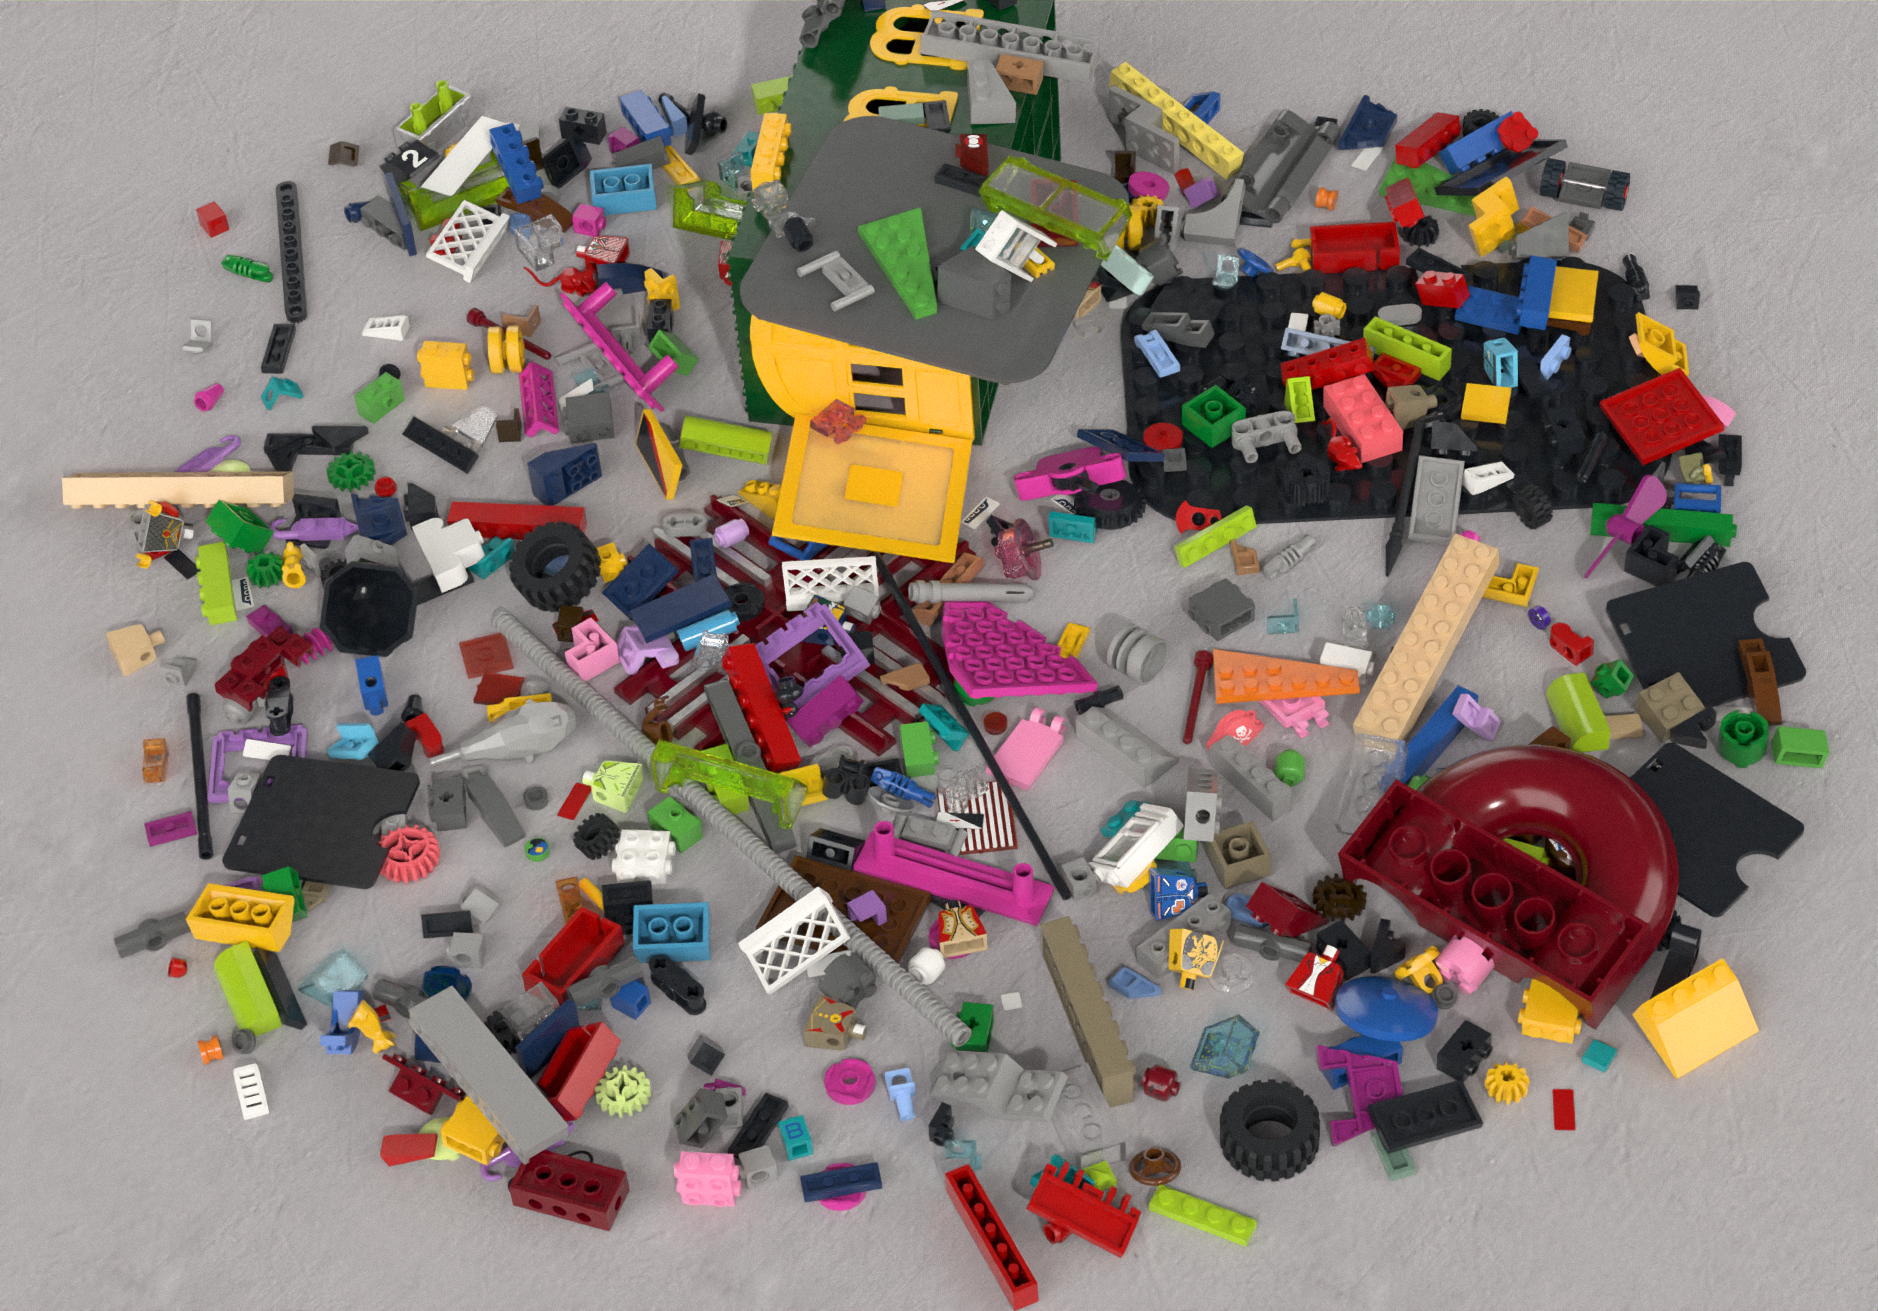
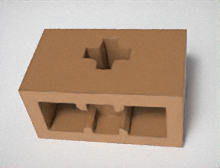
(1020, 73)

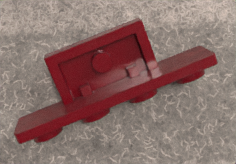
(417, 1088)

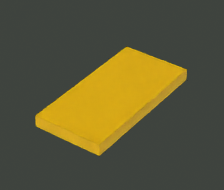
(1573, 294)

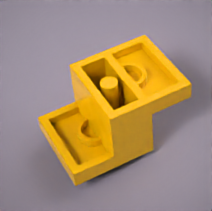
(1493, 216)

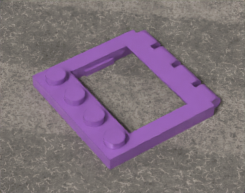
(799, 629)
(230, 741)

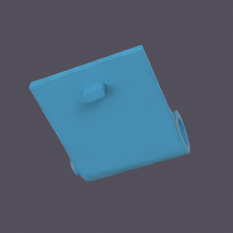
(717, 623)

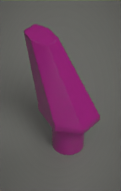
(722, 1084)

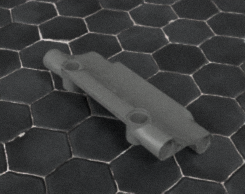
(818, 19)
(1283, 165)

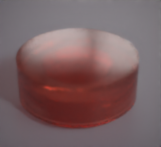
(995, 723)

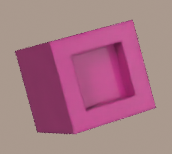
(589, 220)

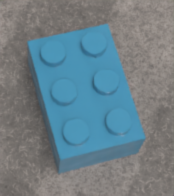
(623, 189)
(672, 930)

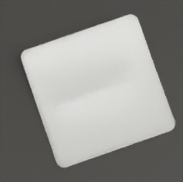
(1011, 1001)

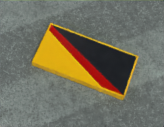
(658, 454)

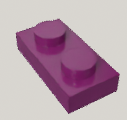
(266, 621)
(170, 828)

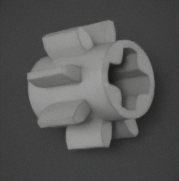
(1327, 326)

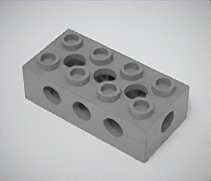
(1202, 804)

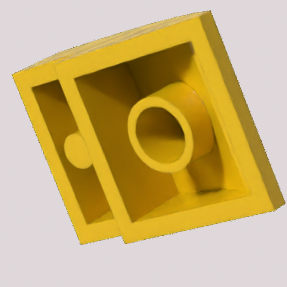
(1660, 346)

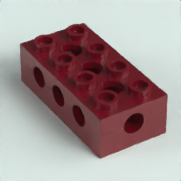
(570, 1189)

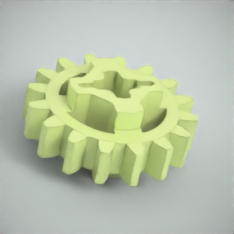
(623, 1091)

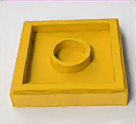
(1486, 403)

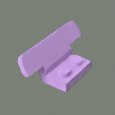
(633, 650)

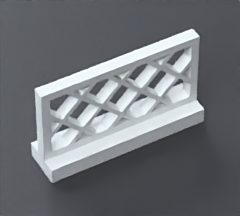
(481, 251)
(799, 597)
(788, 922)

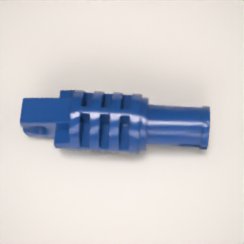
(902, 786)

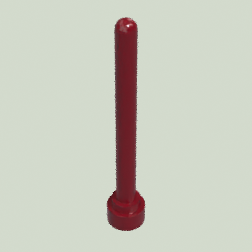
(477, 318)
(1203, 661)

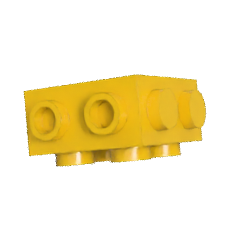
(445, 365)
(1548, 1014)
(471, 1133)

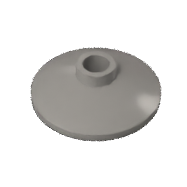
(889, 802)

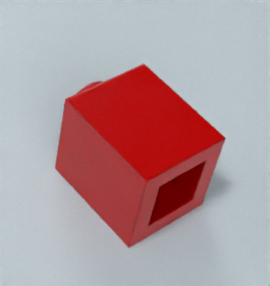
(212, 219)

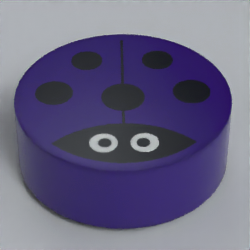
(1539, 617)

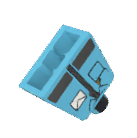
(1501, 355)

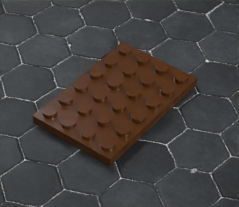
(903, 905)

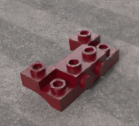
(259, 663)

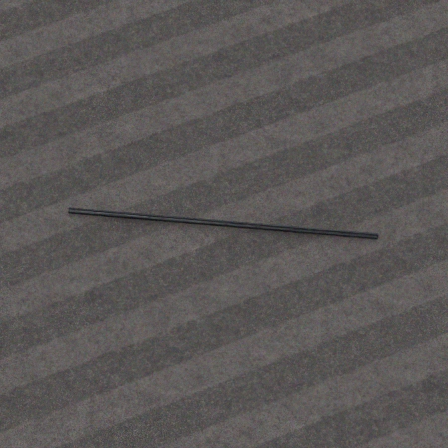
(973, 729)

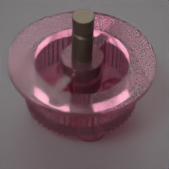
(1020, 551)

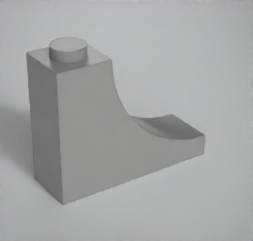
(1218, 224)
(1169, 225)

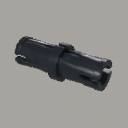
(1099, 699)

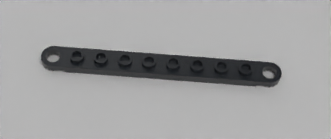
(291, 252)

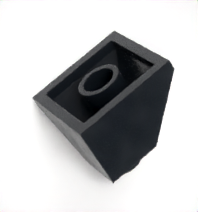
(566, 161)

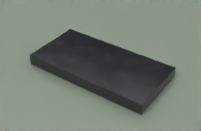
(1424, 1116)

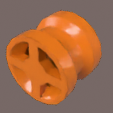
(1326, 198)
(210, 1050)

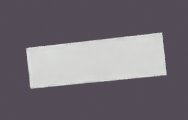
(463, 158)

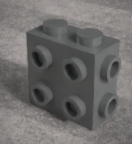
(588, 417)
(1221, 609)

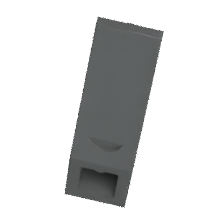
(382, 218)

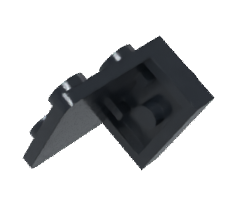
(314, 507)

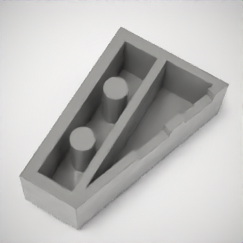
(988, 95)

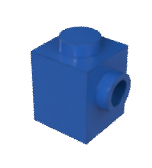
(632, 999)

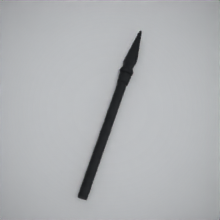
(1394, 543)

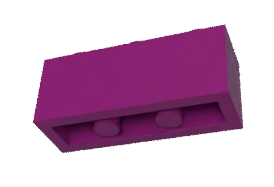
(825, 711)

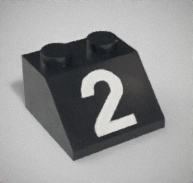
(409, 160)

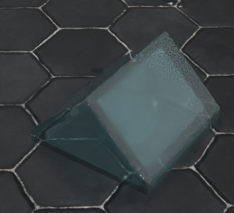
(335, 973)

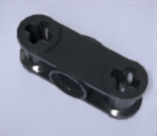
(279, 706)
(677, 984)

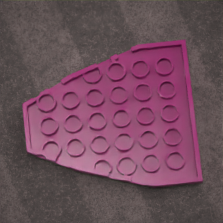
(1004, 657)

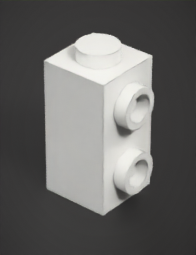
(1349, 658)

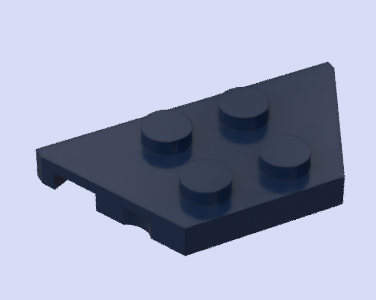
(1368, 126)
(379, 518)

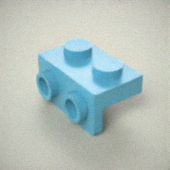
(355, 743)

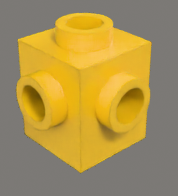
(611, 562)

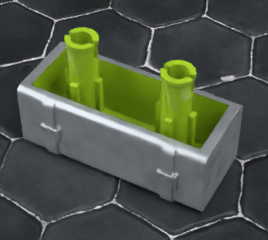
(437, 118)

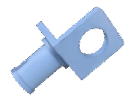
(902, 1093)

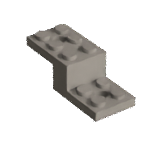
(1144, 129)
(999, 1086)

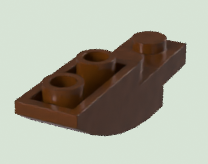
(537, 208)
(1761, 680)

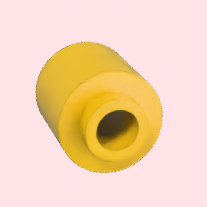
(1329, 304)

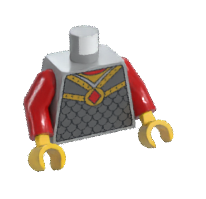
(160, 532)

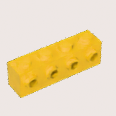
(770, 149)

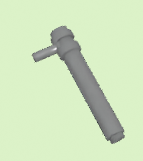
(984, 592)

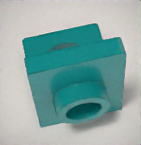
(278, 387)

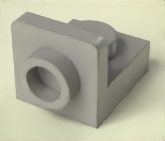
(178, 671)

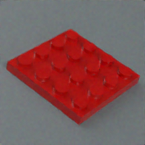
(1661, 416)

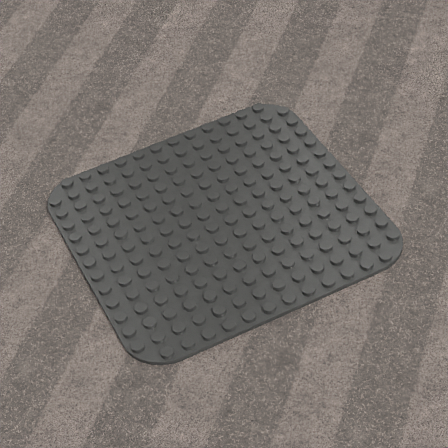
(886, 168)

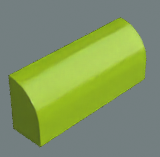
(725, 439)
(1578, 713)
(246, 990)

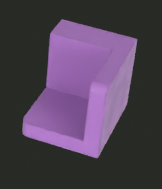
(1201, 192)
(867, 906)

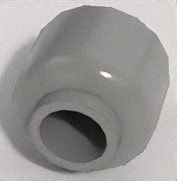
(238, 713)

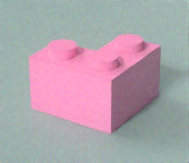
(592, 652)

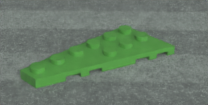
(1423, 181)
(903, 255)

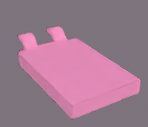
(1297, 712)
(1029, 749)

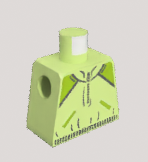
(615, 783)

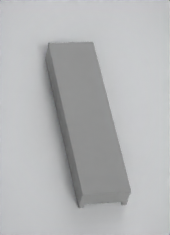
(969, 44)
(486, 1068)

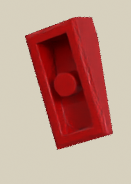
(407, 1148)

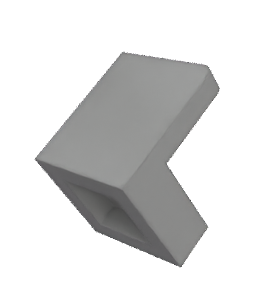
(479, 902)

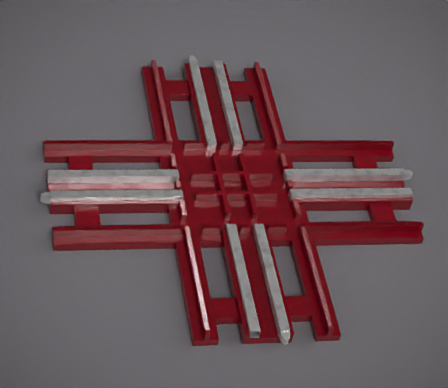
(803, 660)

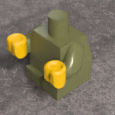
(1694, 470)

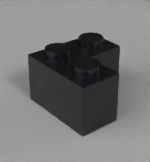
(1650, 558)

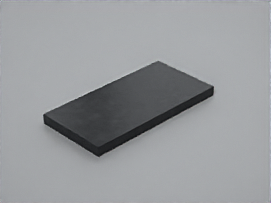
(1502, 164)

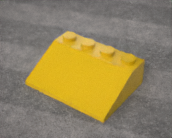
(1697, 1018)

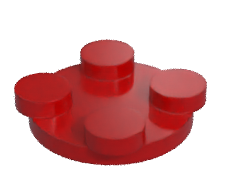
(1516, 132)
(1163, 436)

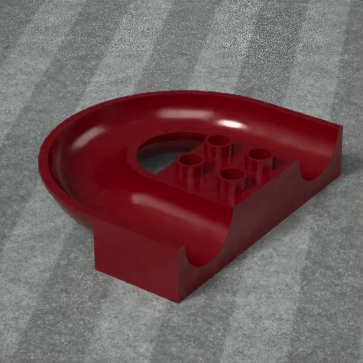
(1458, 877)

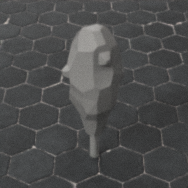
(517, 734)

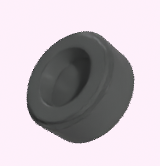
(749, 753)
(536, 798)

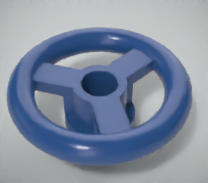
(1253, 263)

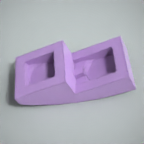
(1477, 719)

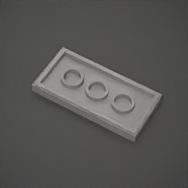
(1436, 500)

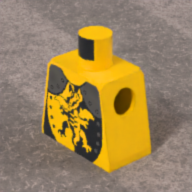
(1192, 955)

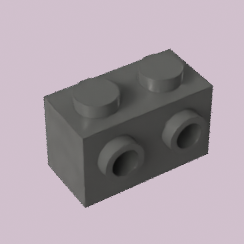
(700, 1118)

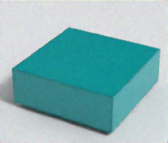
(1599, 1055)

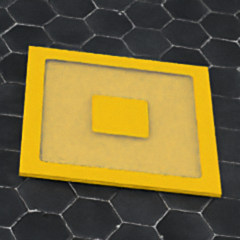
(875, 490)

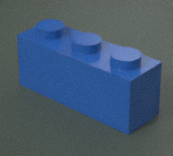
(1363, 1046)

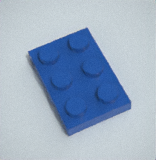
(1490, 310)

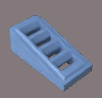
(674, 117)

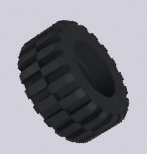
(539, 550)
(1269, 1103)

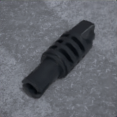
(1636, 278)
(1709, 560)

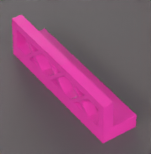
(532, 399)

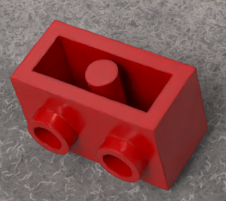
(1442, 289)

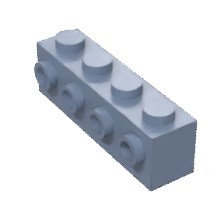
(1307, 343)

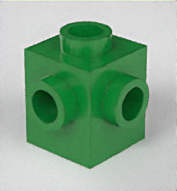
(1612, 678)

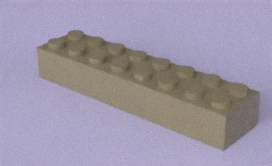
(1087, 1010)

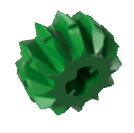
(265, 569)

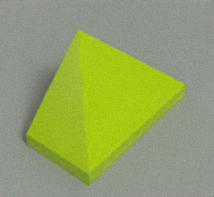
(1299, 399)

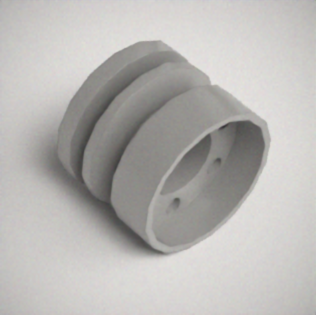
(1137, 653)

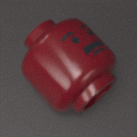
(1160, 1083)

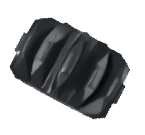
(1422, 233)

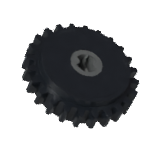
(1112, 506)

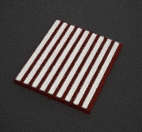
(998, 822)

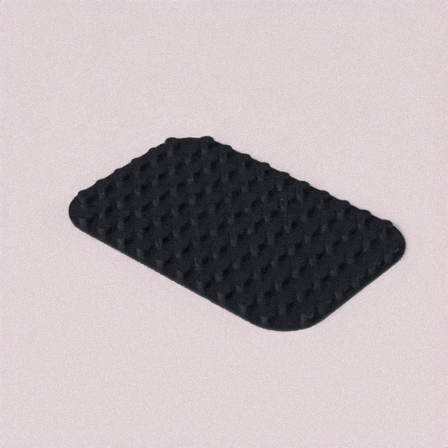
(1249, 347)

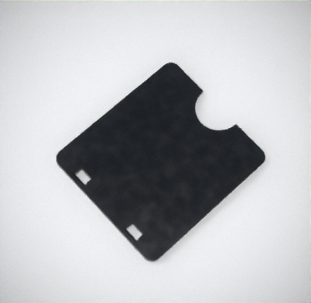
(1696, 631)
(320, 820)
(1713, 825)

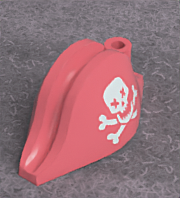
(1239, 725)

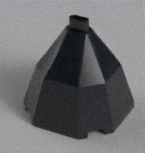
(373, 620)

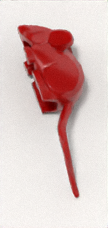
(572, 281)
(1340, 450)

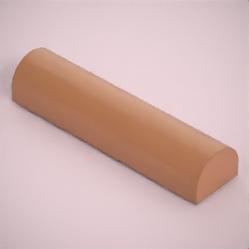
(961, 572)

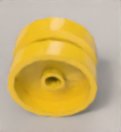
(1133, 231)
(506, 349)

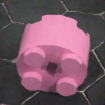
(1464, 964)

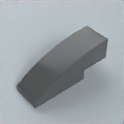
(1180, 328)
(495, 810)

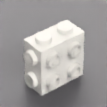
(644, 856)

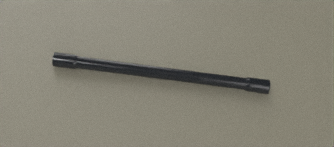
(205, 843)

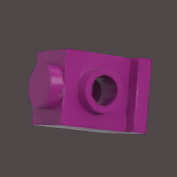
(621, 140)

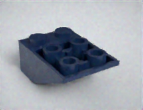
(563, 472)

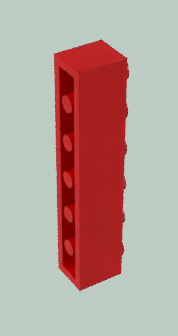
(513, 519)
(760, 708)
(991, 1237)

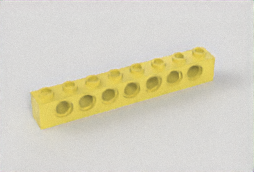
(1180, 122)

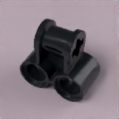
(847, 781)

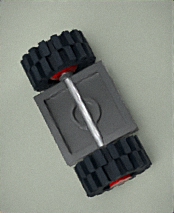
(1584, 185)

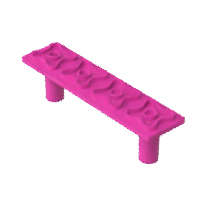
(641, 383)
(954, 877)

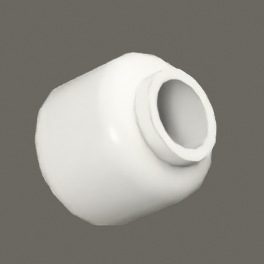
(926, 965)

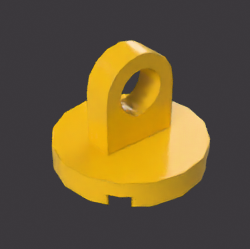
(1420, 966)

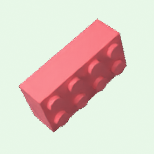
(1363, 418)

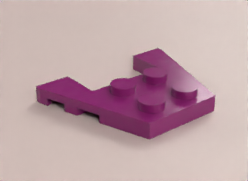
(1369, 1082)

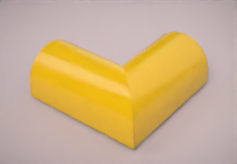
(1513, 590)

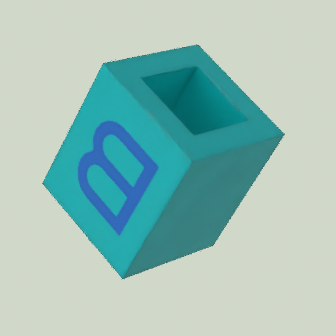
(795, 1137)

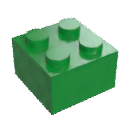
(1212, 415)
(239, 527)

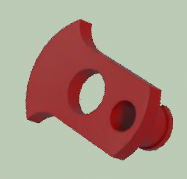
(1185, 513)

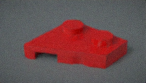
(1395, 372)

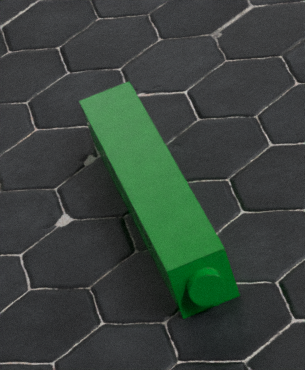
(1681, 524)

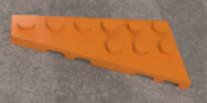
(1260, 678)

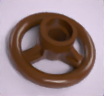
(1155, 1163)

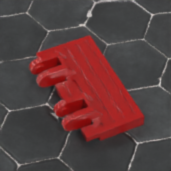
(1083, 1210)

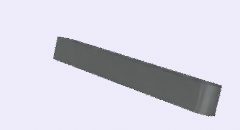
(735, 732)

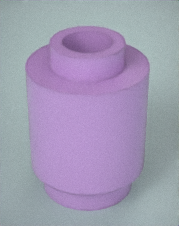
(731, 533)

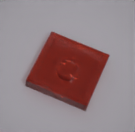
(486, 655)

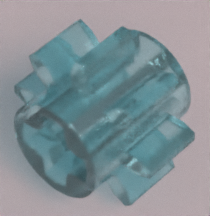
(1380, 616)

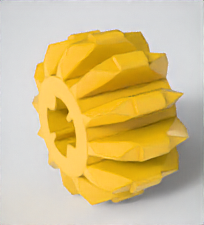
(1148, 209)
(1507, 1082)

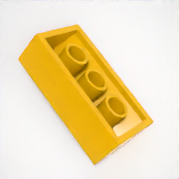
(242, 915)

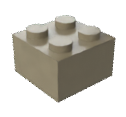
(1667, 705)
(1239, 855)

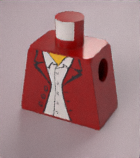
(1317, 978)

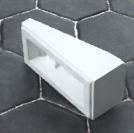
(390, 327)
(1485, 477)
(245, 1077)

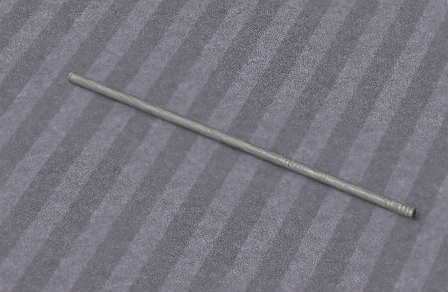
(734, 830)

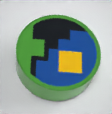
(537, 849)

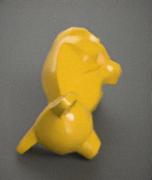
(292, 574)
(369, 1024)

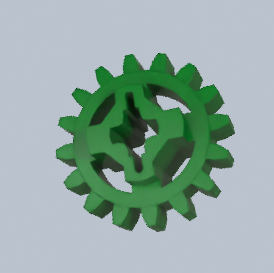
(351, 471)

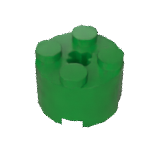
(1743, 738)

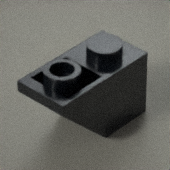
(1450, 436)
(420, 505)
(395, 749)

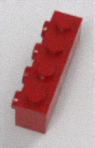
(1427, 139)
(1403, 203)
(1331, 364)

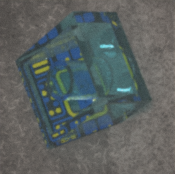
(1226, 1048)

